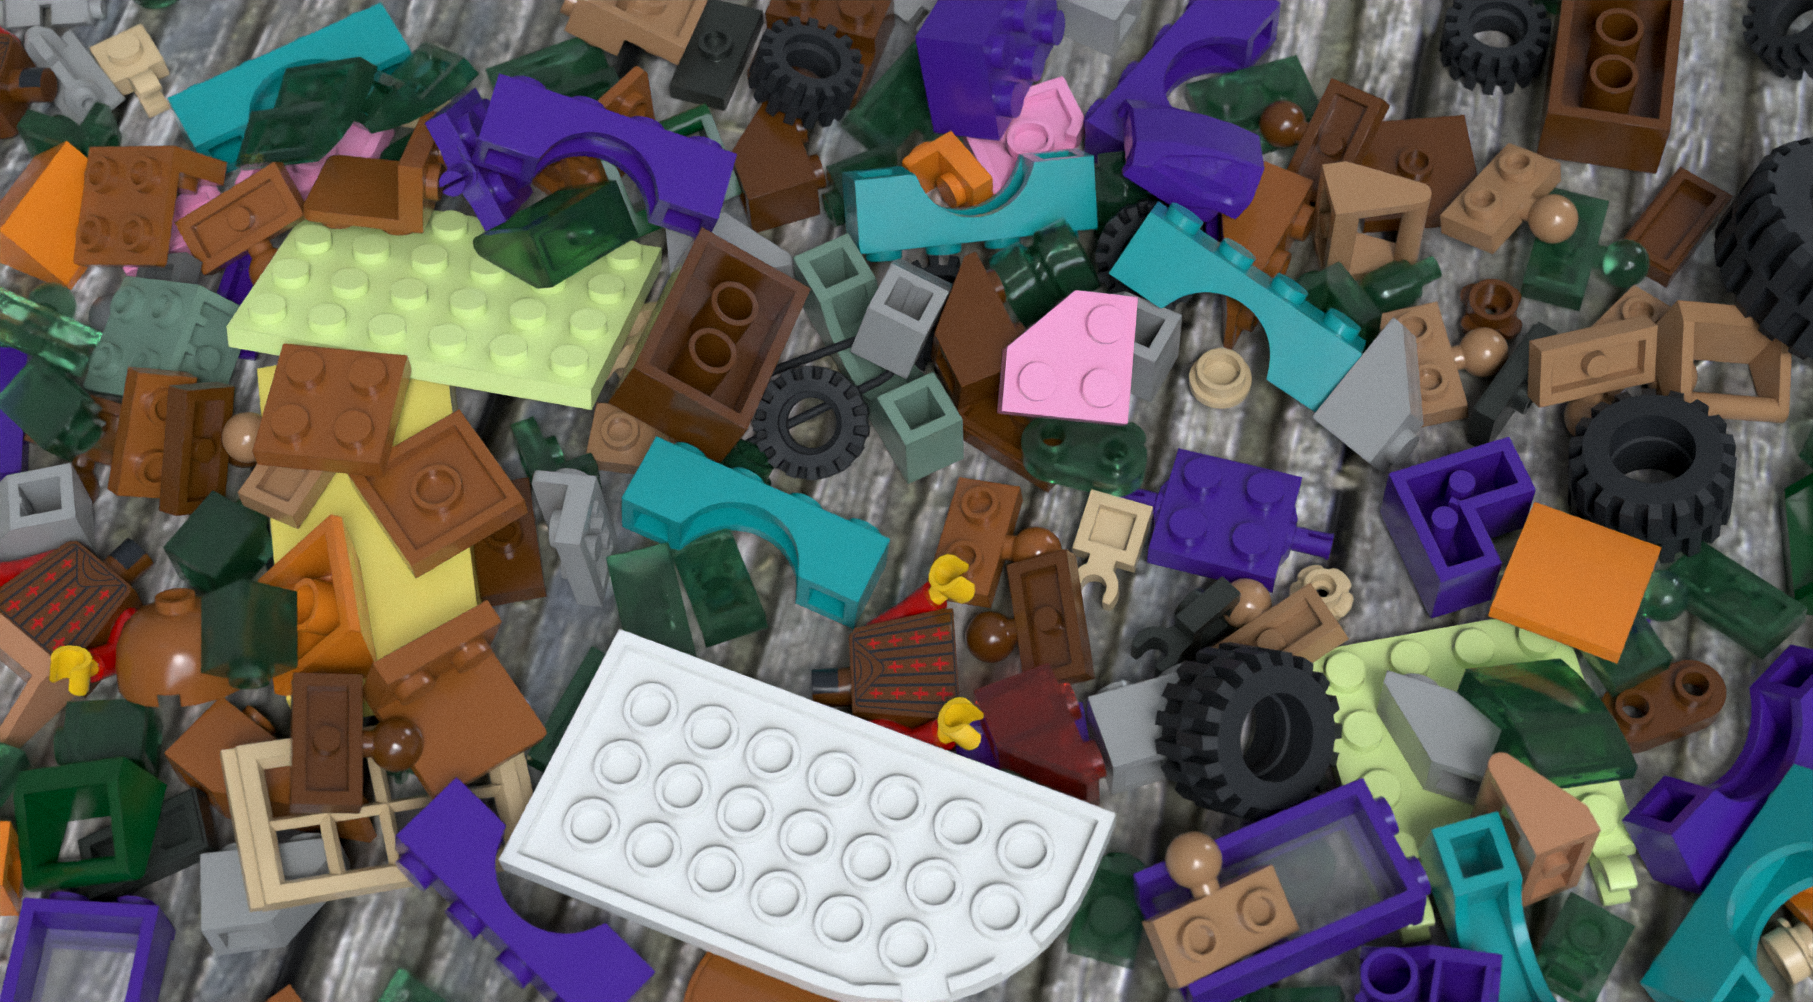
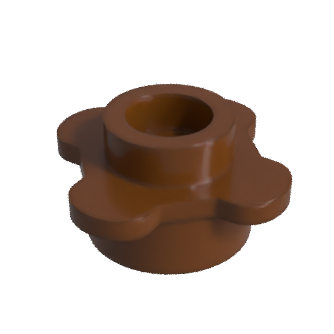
(1495, 296)

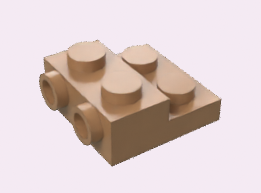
(654, 25)

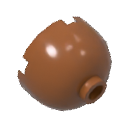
(162, 653)

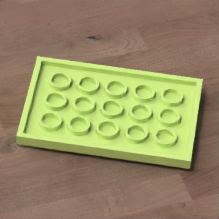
(448, 308)

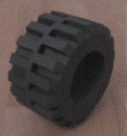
(1662, 436)
(1206, 723)

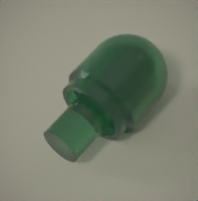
(1399, 283)

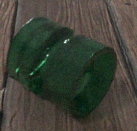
(1044, 271)

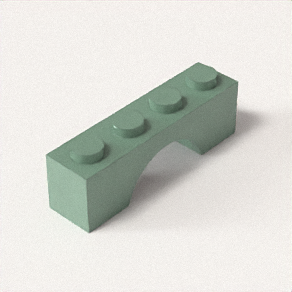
(909, 413)

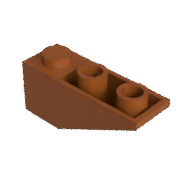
(1266, 229)
(224, 727)

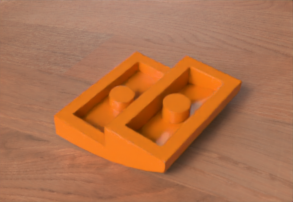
(1575, 582)

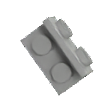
(578, 530)

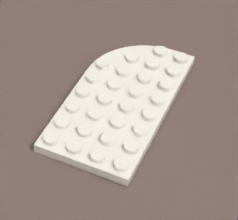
(801, 835)

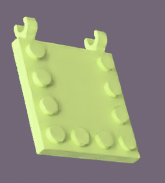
(1370, 752)

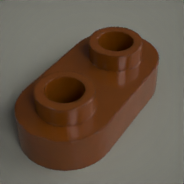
(1666, 705)

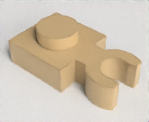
(1110, 538)

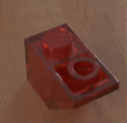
(1035, 733)

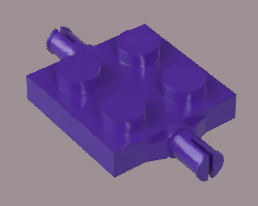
(456, 133)
(1227, 520)

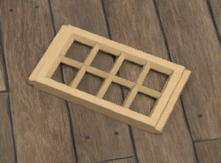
(257, 828)

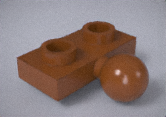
(244, 221)
(141, 431)
(982, 531)

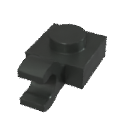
(1196, 626)

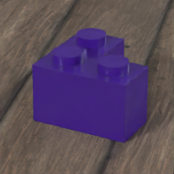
(1445, 519)

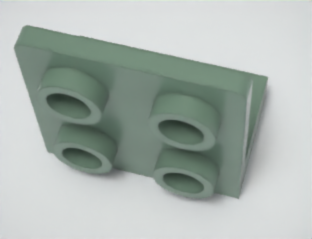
(164, 329)

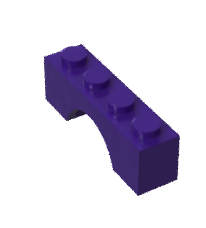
(1203, 41)
(534, 127)
(1691, 828)
(455, 852)

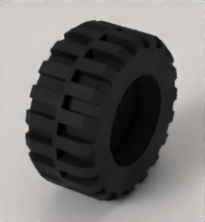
(1768, 247)

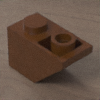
(776, 172)
(973, 334)

